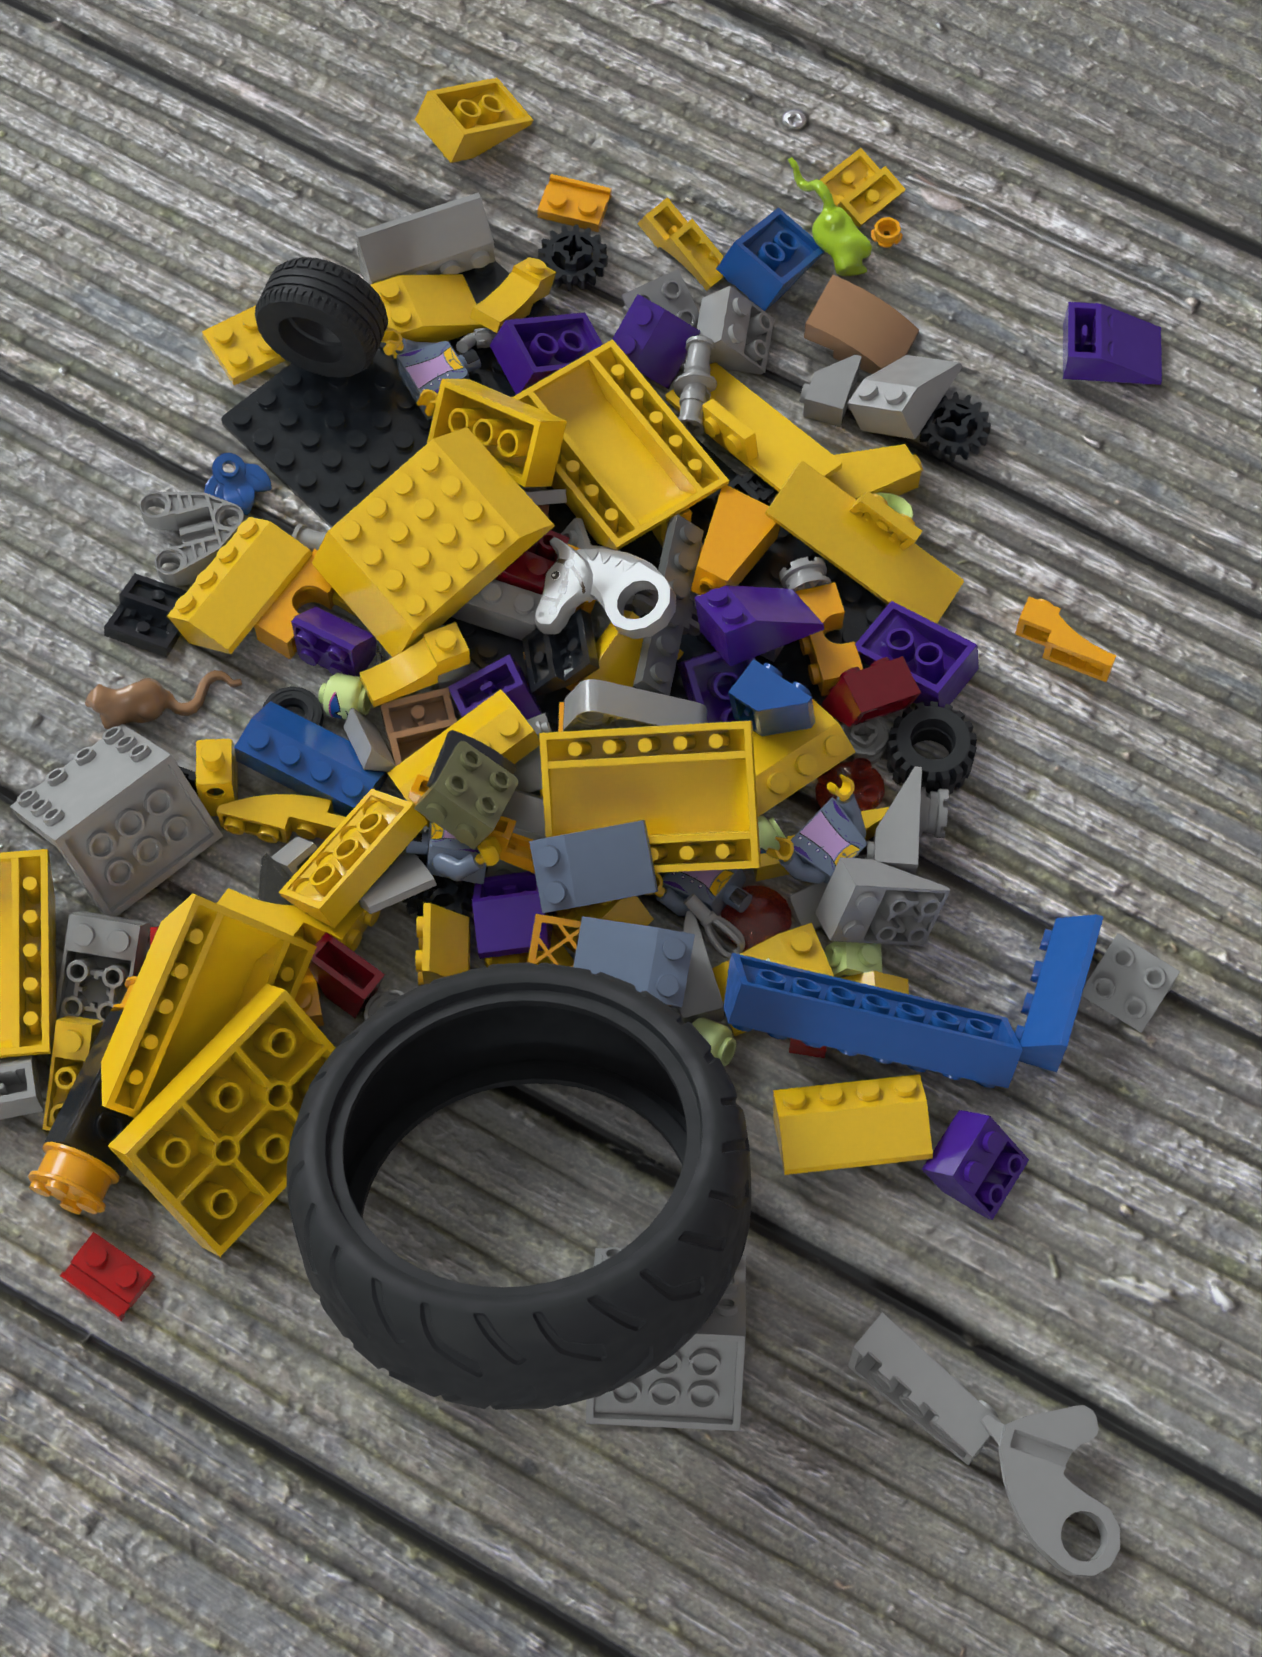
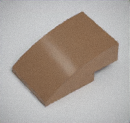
(859, 324)
(416, 721)

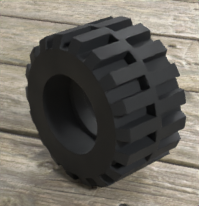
(935, 725)

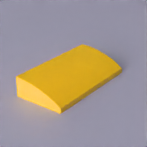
(353, 857)

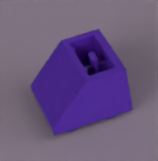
(332, 642)
(503, 675)
(506, 914)
(976, 1163)

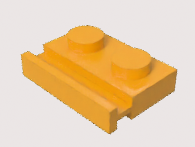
(574, 202)

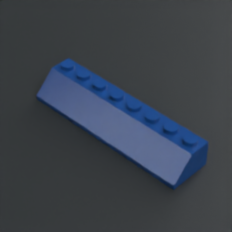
(870, 1021)

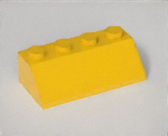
(238, 585)
(493, 722)
(796, 758)
(852, 1124)

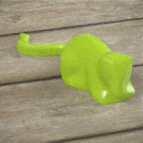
(835, 230)

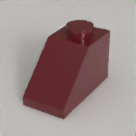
(344, 975)

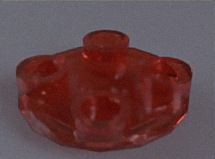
(868, 783)
(762, 919)

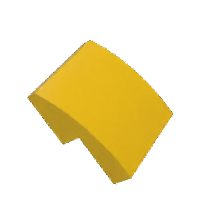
(862, 187)

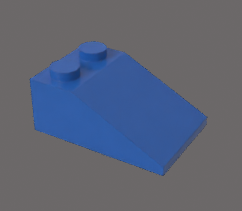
(769, 258)

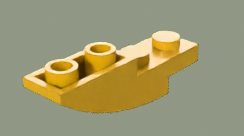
(277, 815)

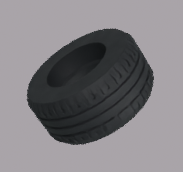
(321, 317)

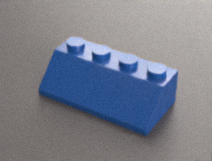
(305, 758)
(1057, 990)

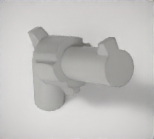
(480, 338)

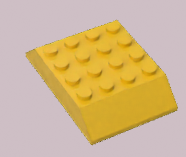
(622, 448)
(429, 539)
(681, 779)
(27, 954)
(189, 987)

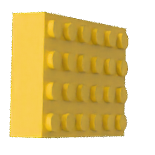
(224, 1125)

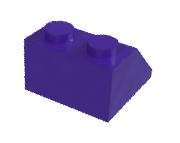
(654, 340)

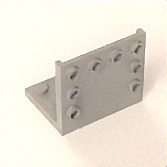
(119, 817)
(695, 1385)

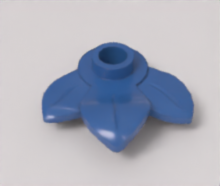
(239, 485)

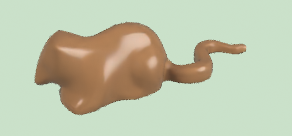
(147, 700)

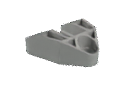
(199, 521)

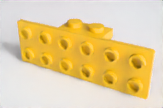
(758, 432)
(865, 542)

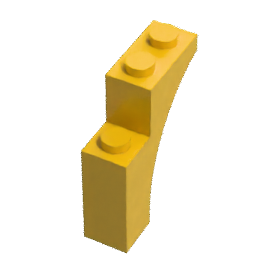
(297, 922)

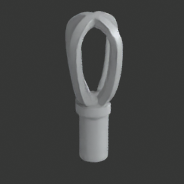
(708, 917)

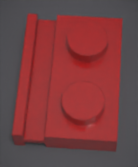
(107, 1276)

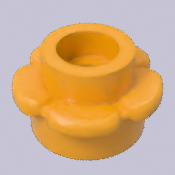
(886, 226)

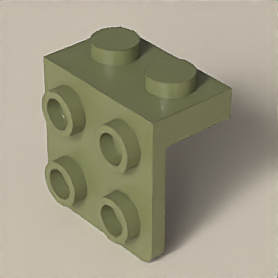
(468, 795)

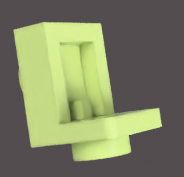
(853, 957)

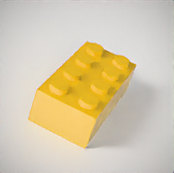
(514, 432)

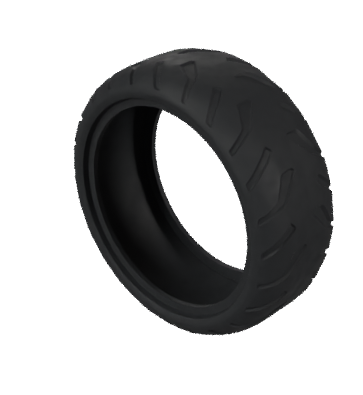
(492, 1032)

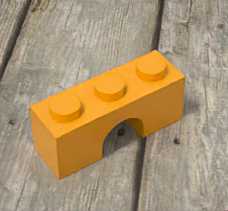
(275, 625)
(827, 658)

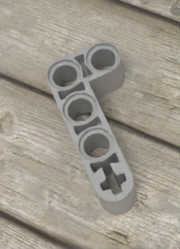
(611, 705)

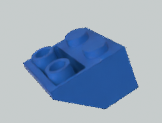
(771, 701)

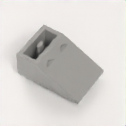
(879, 904)
(97, 961)

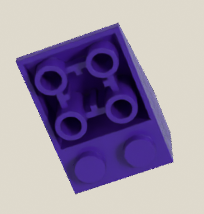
(1110, 346)

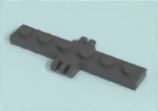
(678, 566)

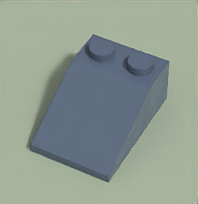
(593, 866)
(639, 954)

